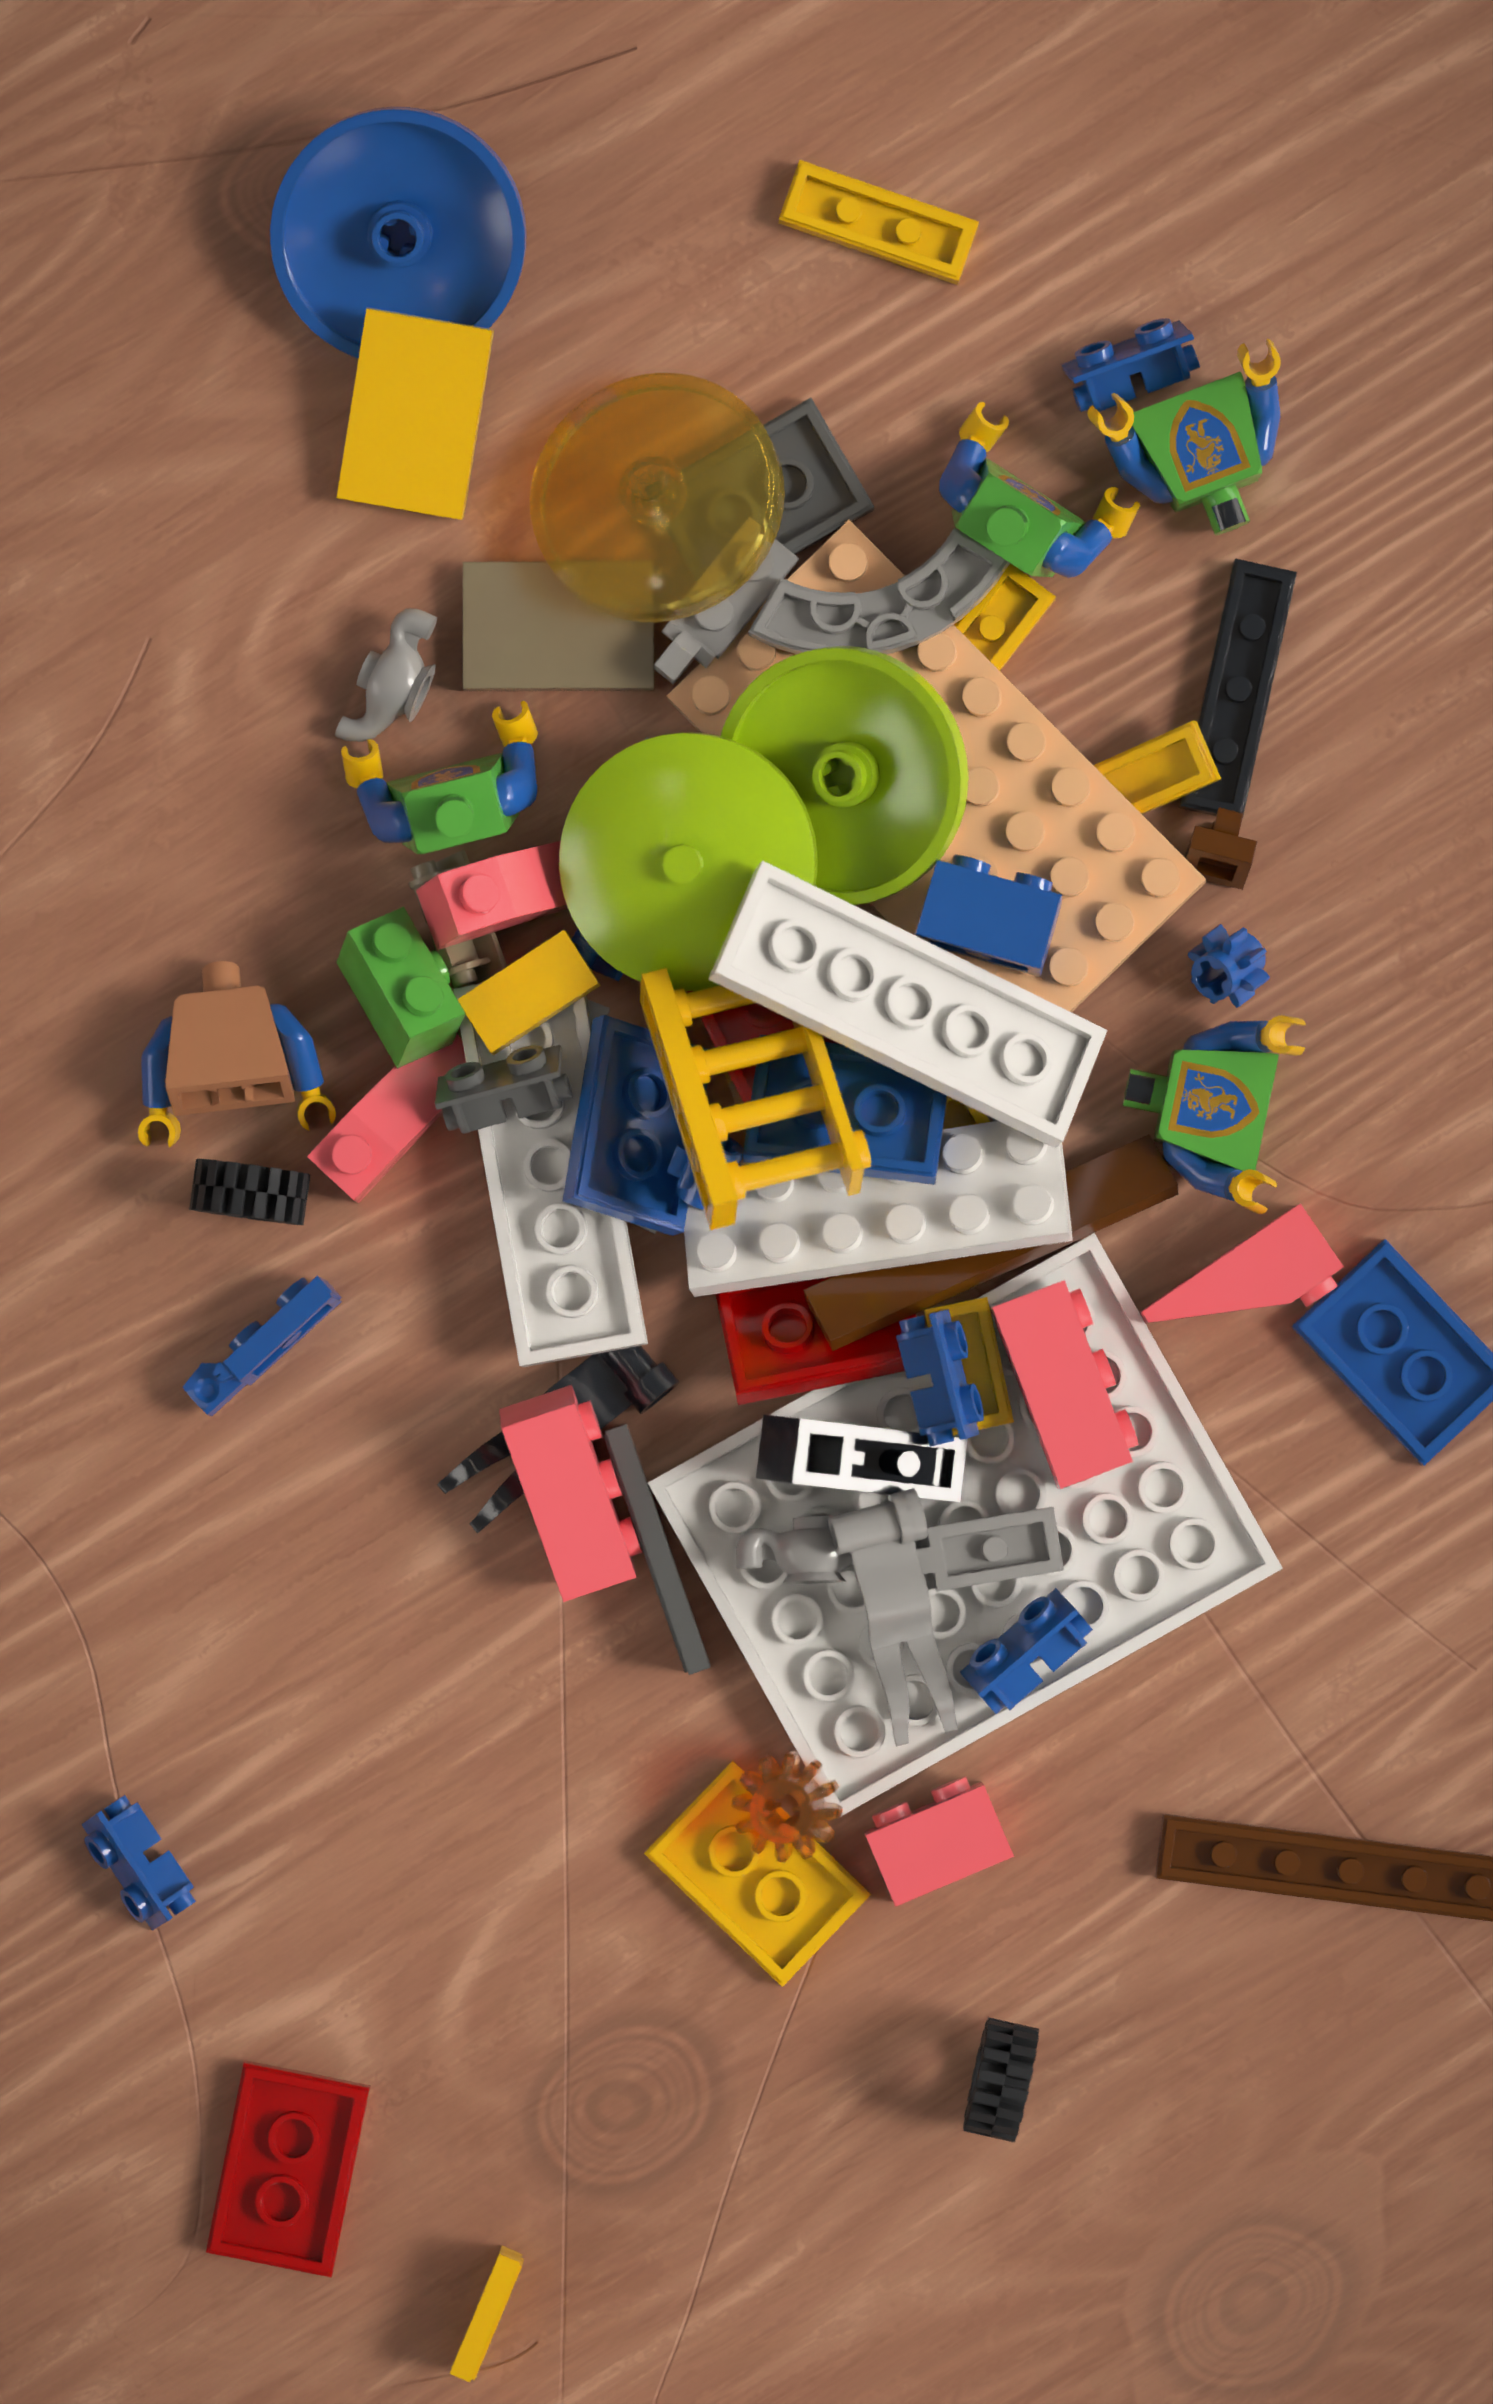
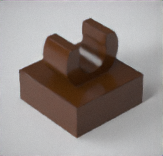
(1220, 851)

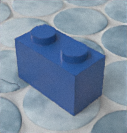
(990, 915)

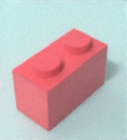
(937, 1841)

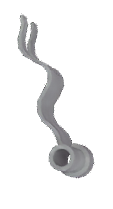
(895, 1600)

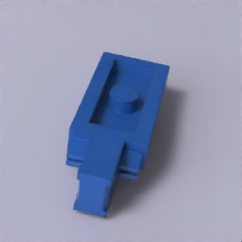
(262, 1346)

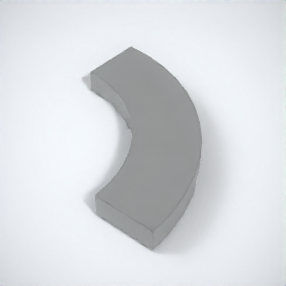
(884, 618)

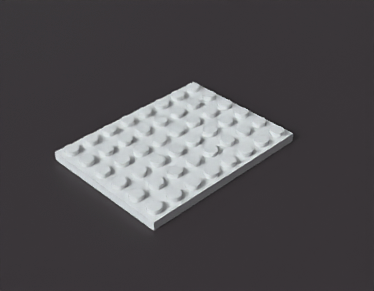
(1135, 1544)

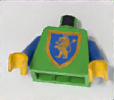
(1200, 441)
(1017, 518)
(454, 801)
(1216, 1104)

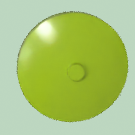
(869, 760)
(669, 847)

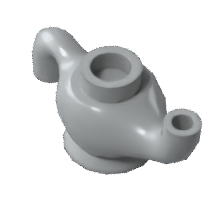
(393, 681)
(803, 1553)

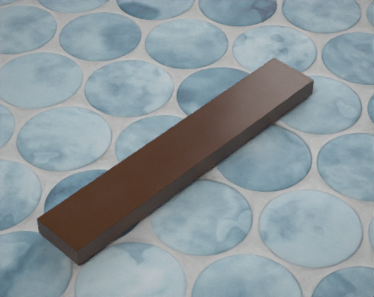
(1098, 1196)
(1325, 1867)

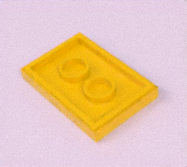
(415, 413)
(766, 1906)

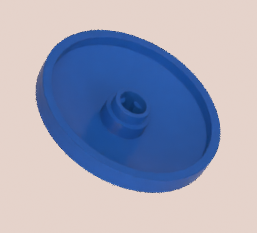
(396, 219)

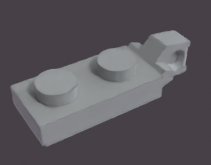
(713, 630)
(990, 1549)

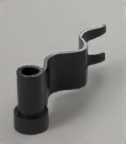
(605, 1379)

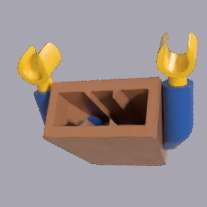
(227, 1054)

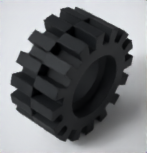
(249, 1191)
(1001, 2079)

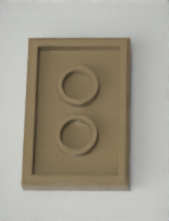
(538, 636)

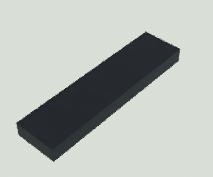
(1241, 681)

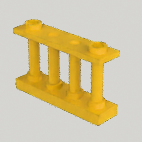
(708, 1125)

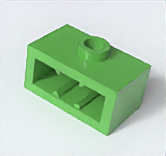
(401, 987)

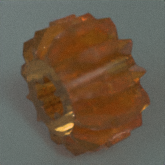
(797, 1829)

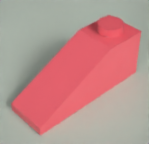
(492, 894)
(385, 1123)
(1265, 1270)

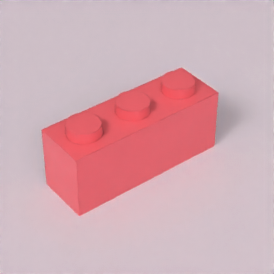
(1064, 1383)
(570, 1492)

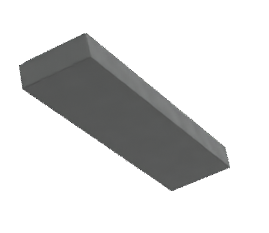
(656, 1549)

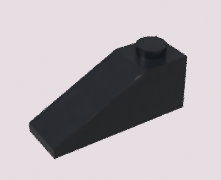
(859, 1458)

